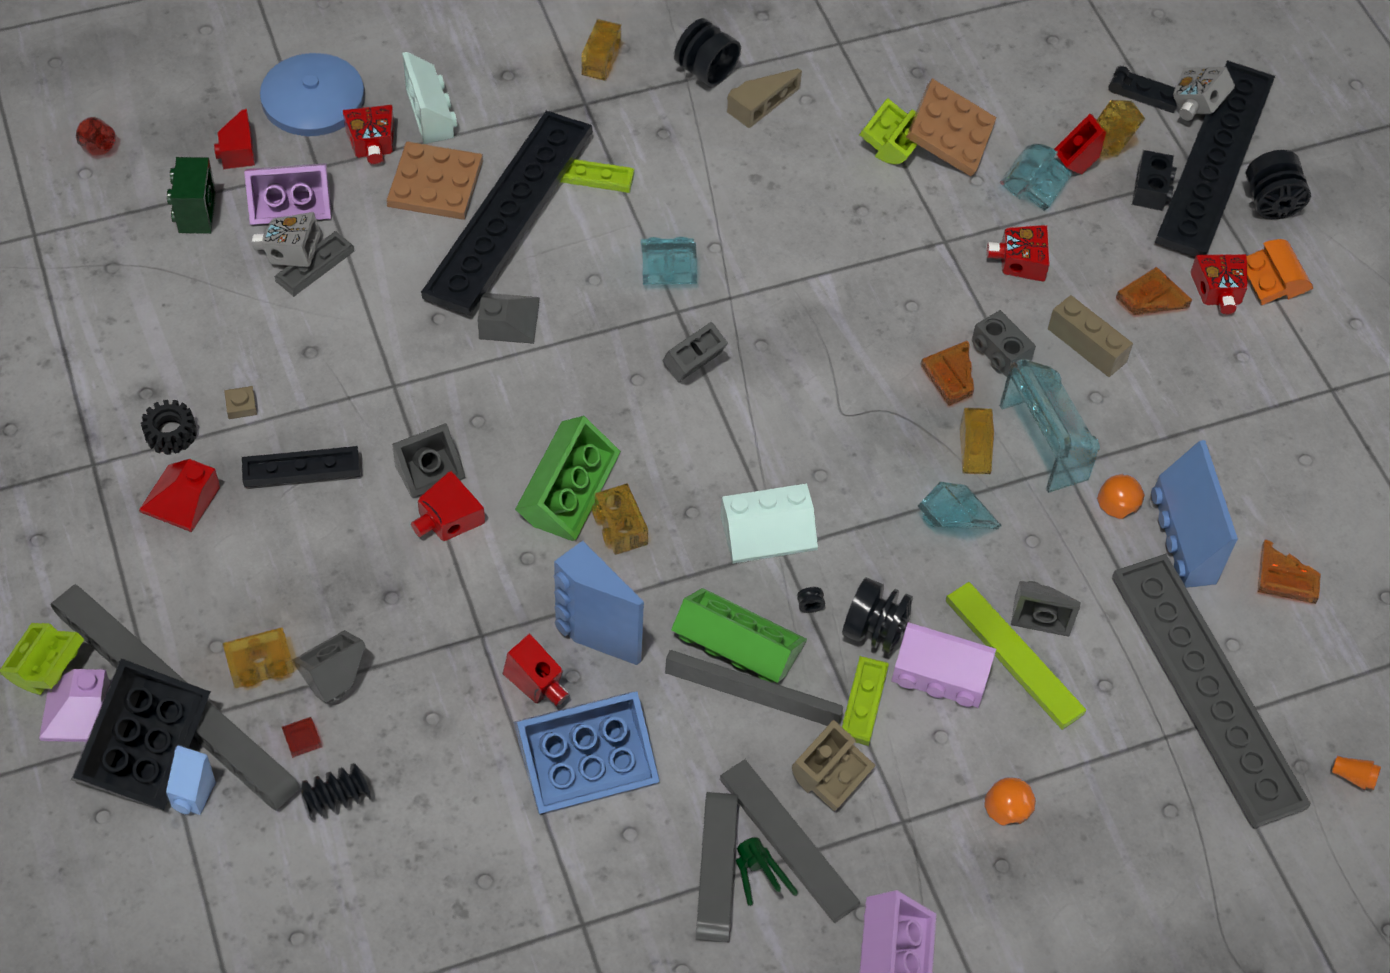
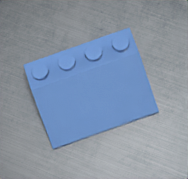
(1195, 517)
(597, 605)
(586, 751)

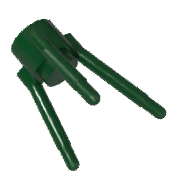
(756, 857)

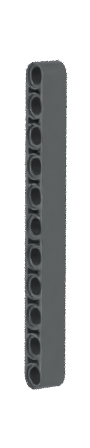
(214, 729)

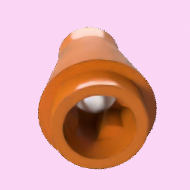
(1359, 772)

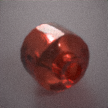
(95, 136)

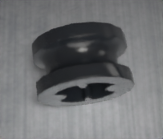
(811, 599)

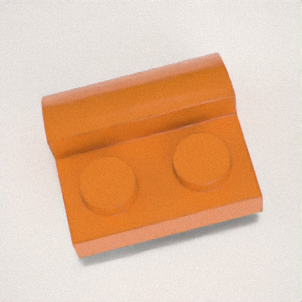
(1276, 272)

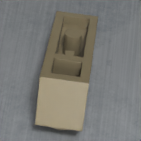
(761, 95)

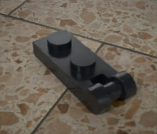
(1143, 89)

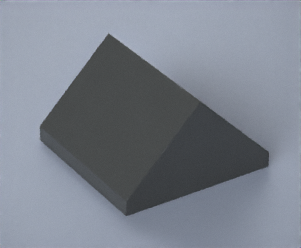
(426, 459)

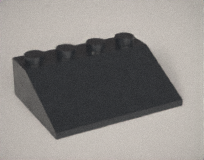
(138, 733)

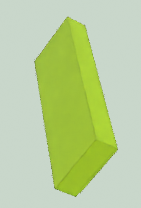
(599, 175)
(864, 699)

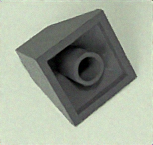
(508, 317)
(1044, 609)
(331, 665)

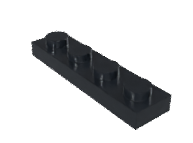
(300, 466)

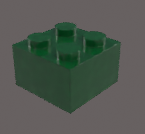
(192, 195)

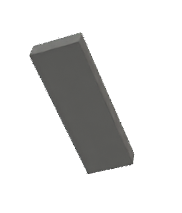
(326, 256)

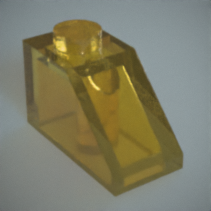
(976, 440)

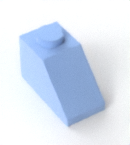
(189, 781)

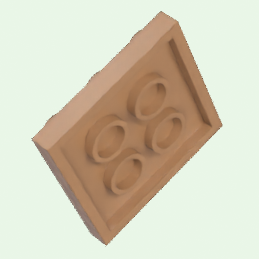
(951, 127)
(435, 180)

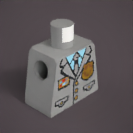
(1202, 90)
(290, 240)

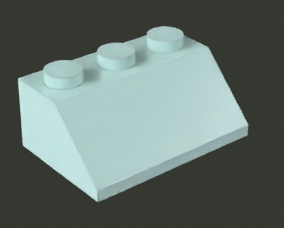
(428, 100)
(769, 523)

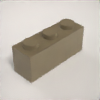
(1090, 336)

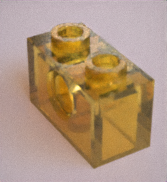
(267, 645)

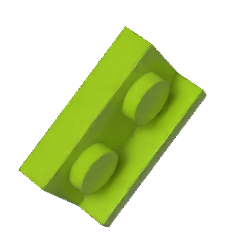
(888, 133)
(41, 657)

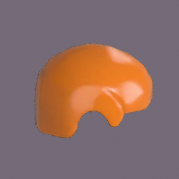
(1120, 496)
(1010, 801)

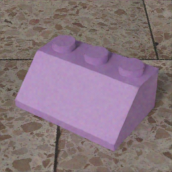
(287, 192)
(943, 665)
(897, 935)

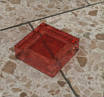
(301, 737)

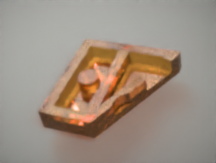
(1153, 294)
(951, 372)
(1287, 576)

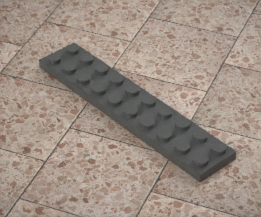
(1211, 691)

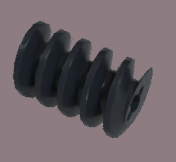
(334, 790)

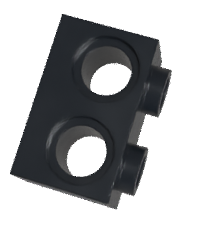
(1153, 180)

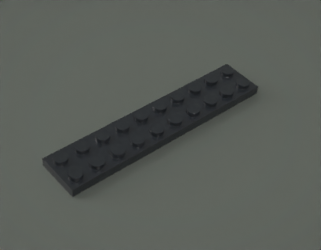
(1214, 164)
(506, 213)

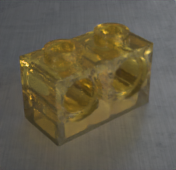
(601, 49)
(1120, 122)
(626, 518)

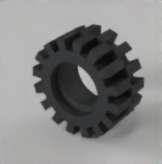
(164, 414)

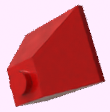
(182, 494)

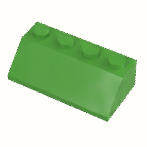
(568, 478)
(738, 635)

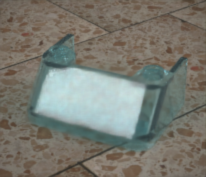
(1057, 418)

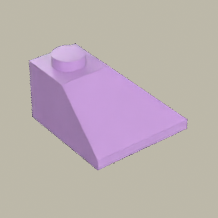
(73, 705)

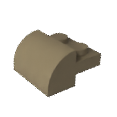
(832, 766)

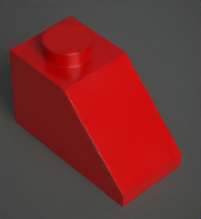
(235, 143)
(1082, 145)

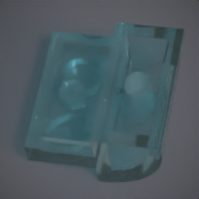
(1036, 175)
(668, 261)

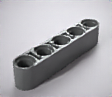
(716, 867)

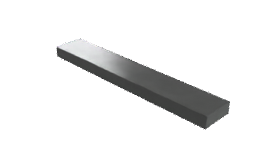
(752, 688)
(790, 841)

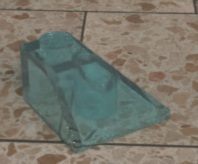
(956, 507)

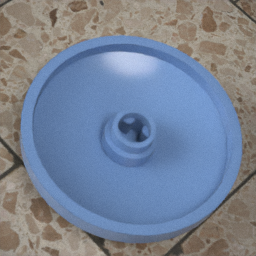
(310, 93)

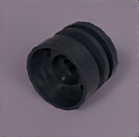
(707, 52)
(1278, 184)
(877, 615)

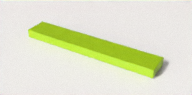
(1016, 655)

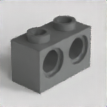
(1002, 341)
(695, 351)

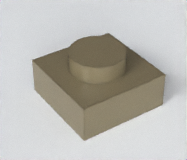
(240, 402)

